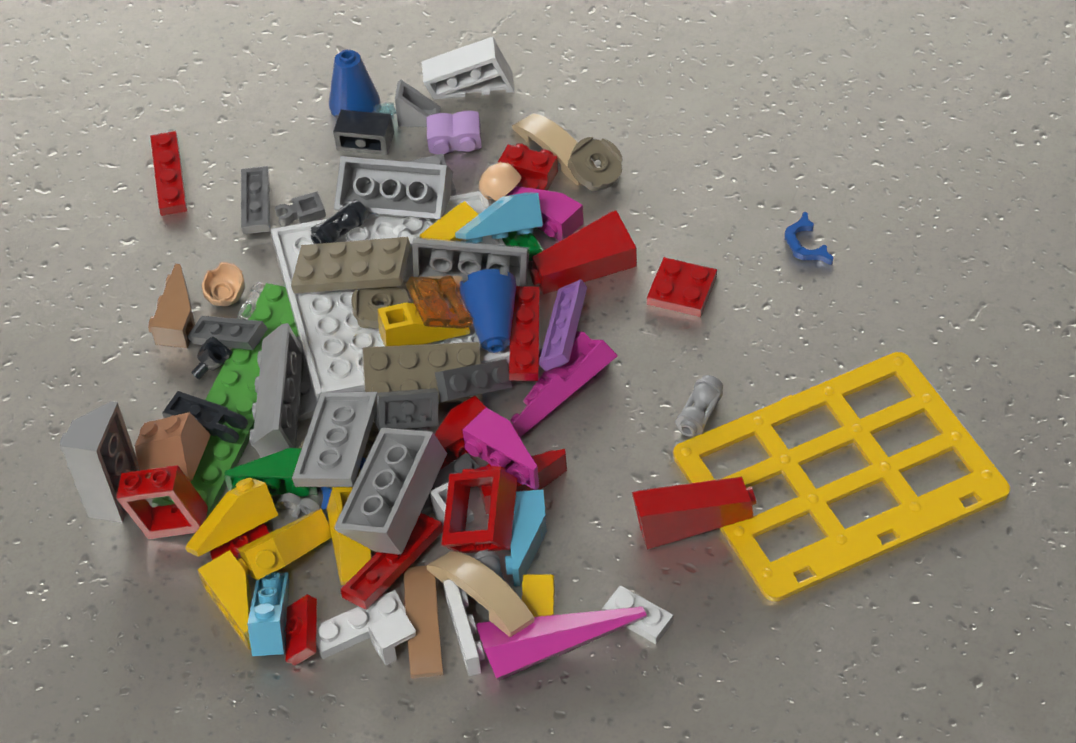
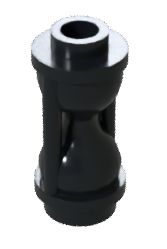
(347, 218)

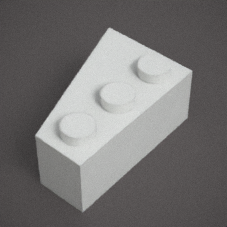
(468, 70)

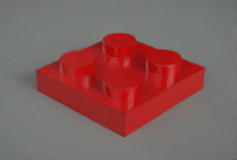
(682, 287)

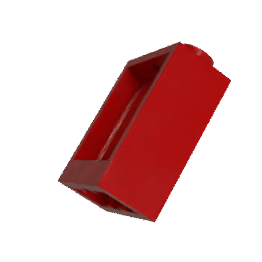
(501, 511)
(166, 520)

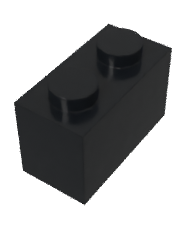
(363, 132)

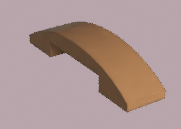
(422, 611)

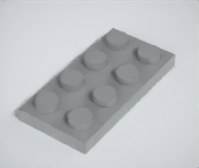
(336, 439)

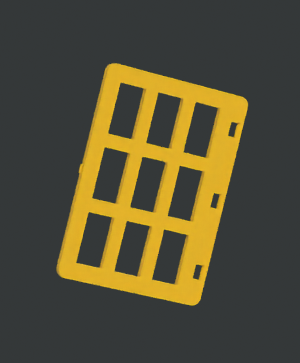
(860, 543)

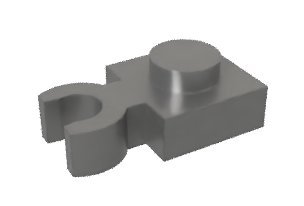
(304, 208)

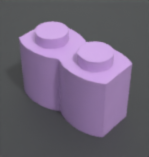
(454, 132)

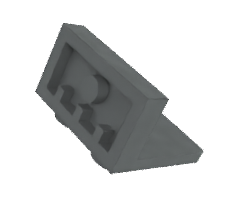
(407, 409)

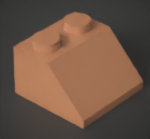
(172, 442)

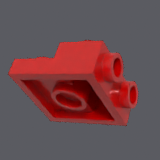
(535, 167)

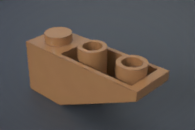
(174, 313)

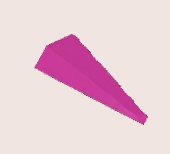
(558, 383)
(550, 637)

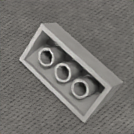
(394, 187)
(461, 258)
(277, 392)
(97, 454)
(391, 489)

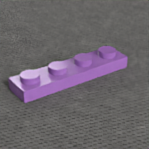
(563, 325)

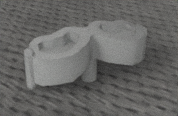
(295, 503)

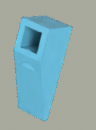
(507, 214)
(527, 533)
(269, 615)

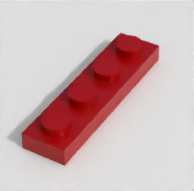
(168, 173)
(525, 335)
(385, 568)

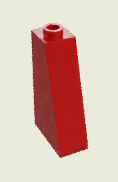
(585, 255)
(691, 509)

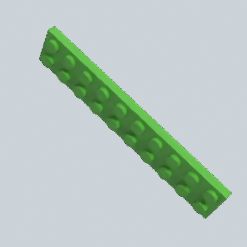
(237, 392)

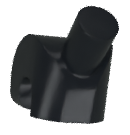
(211, 356)

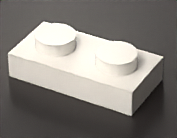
(653, 625)

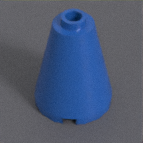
(351, 85)
(491, 304)

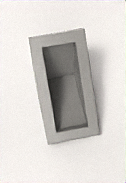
(413, 106)

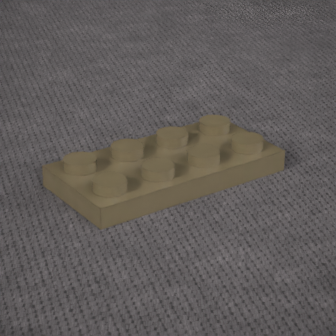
(351, 265)
(415, 366)

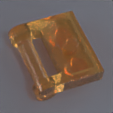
(432, 306)

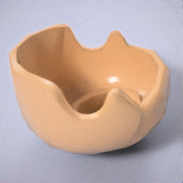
(498, 180)
(223, 285)

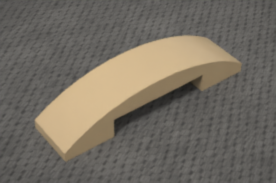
(550, 137)
(486, 587)

